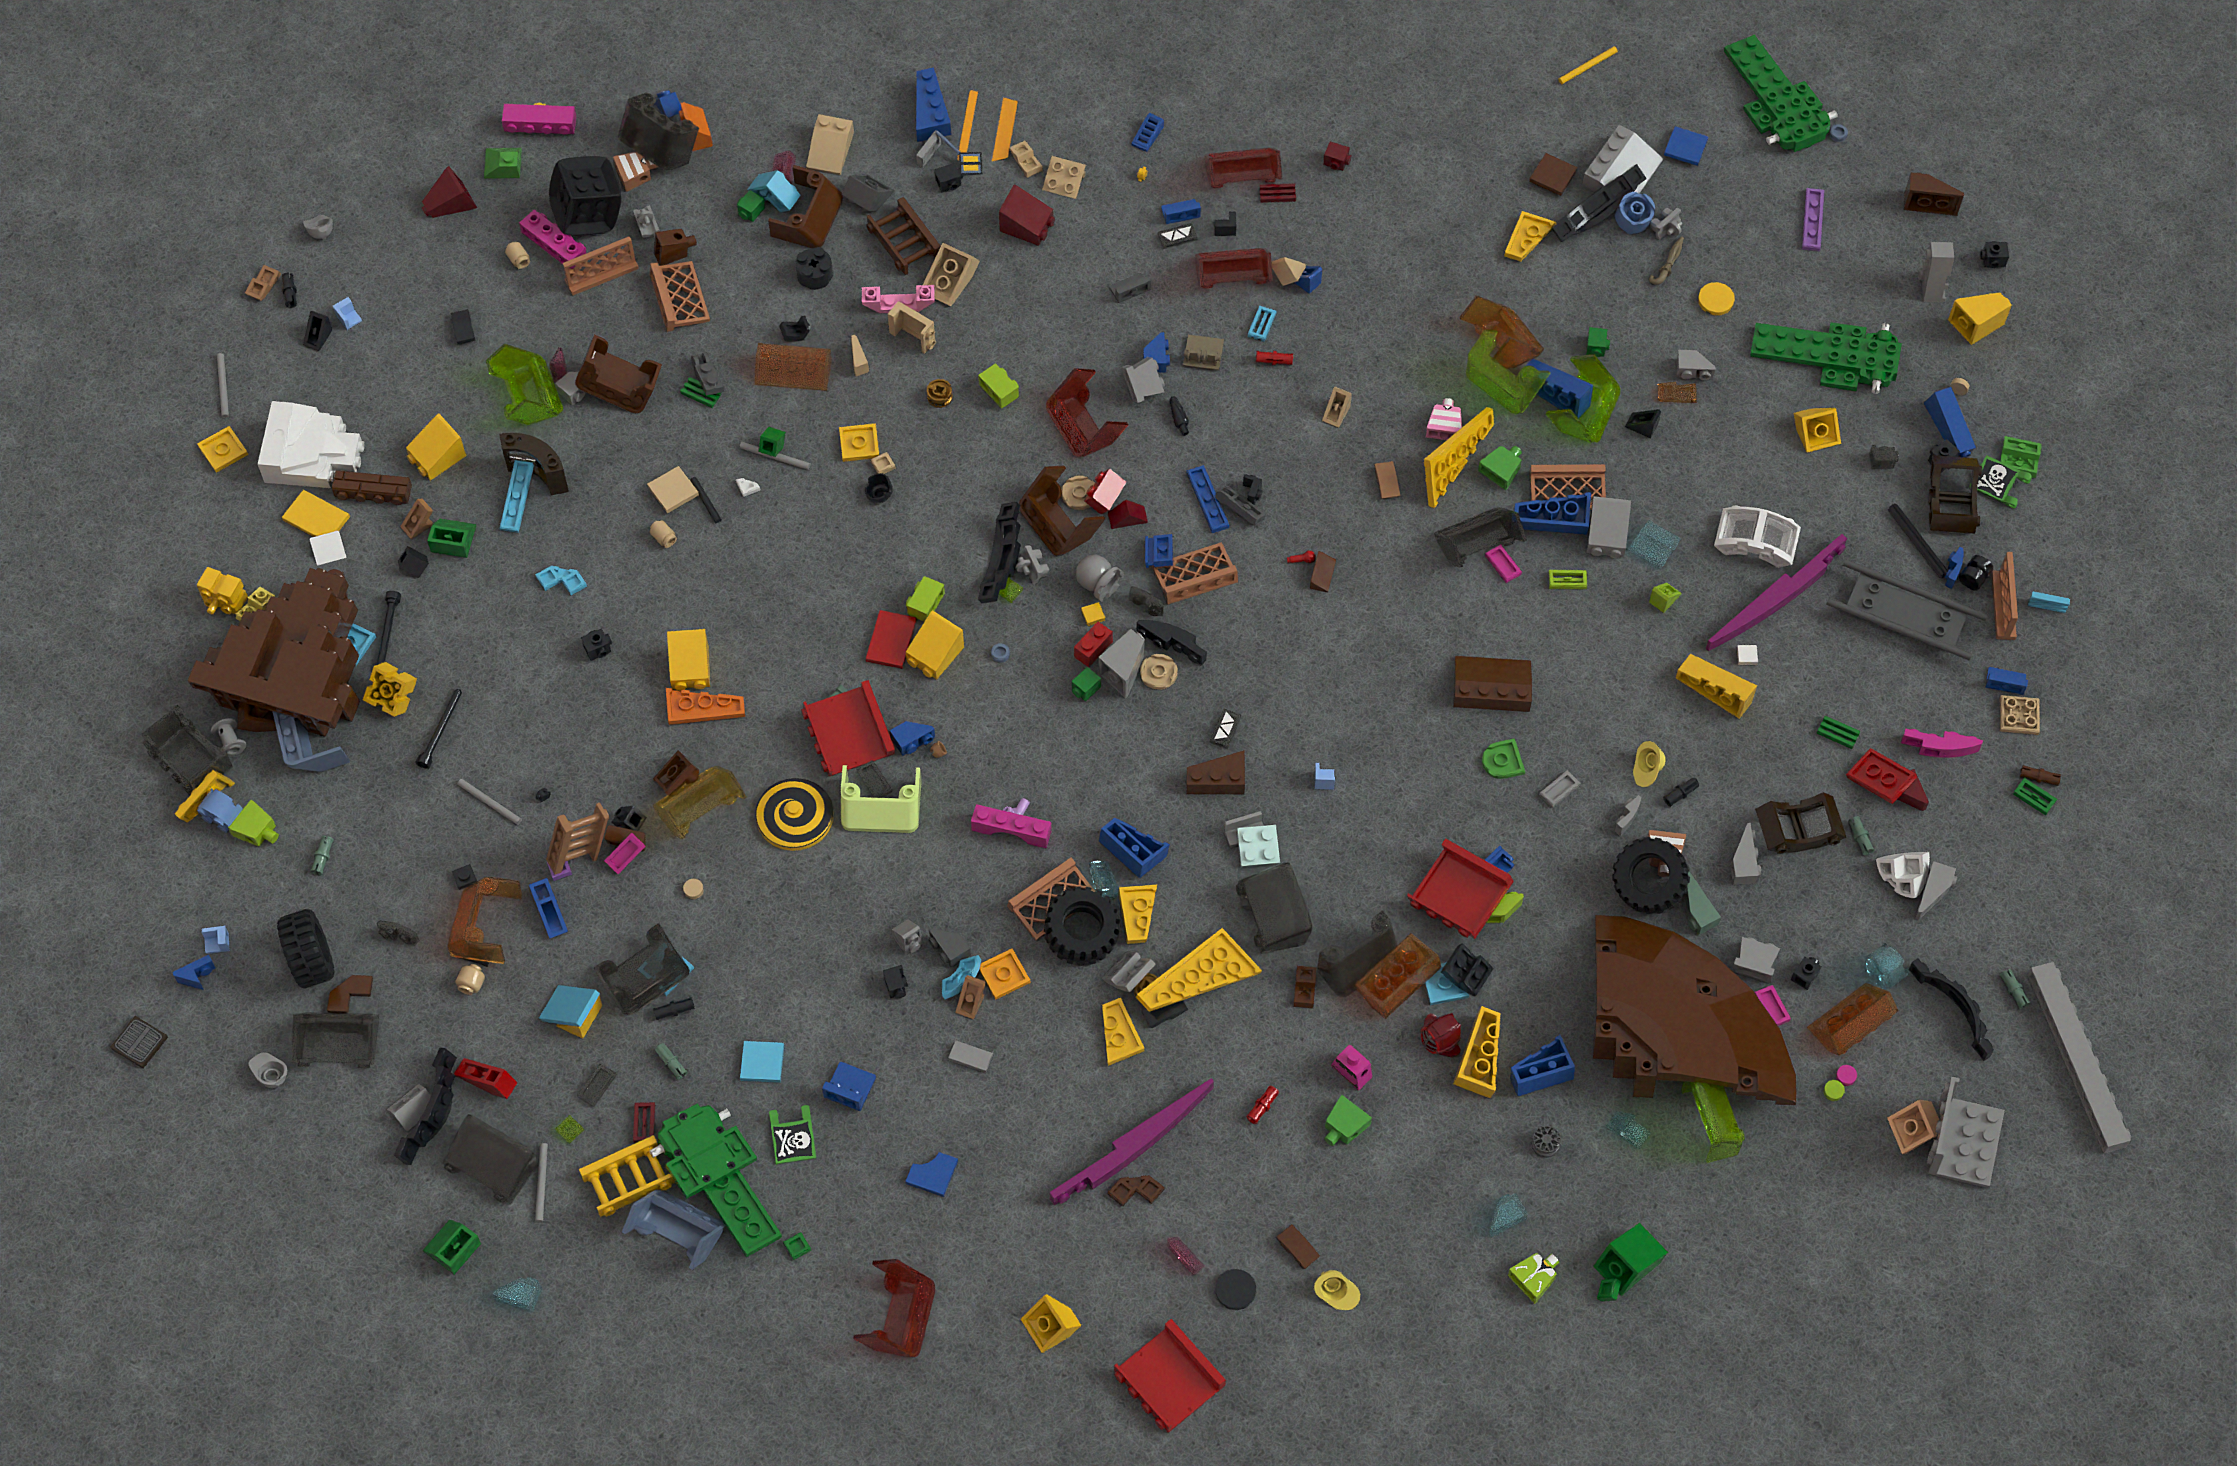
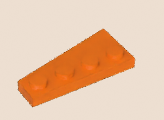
(697, 707)

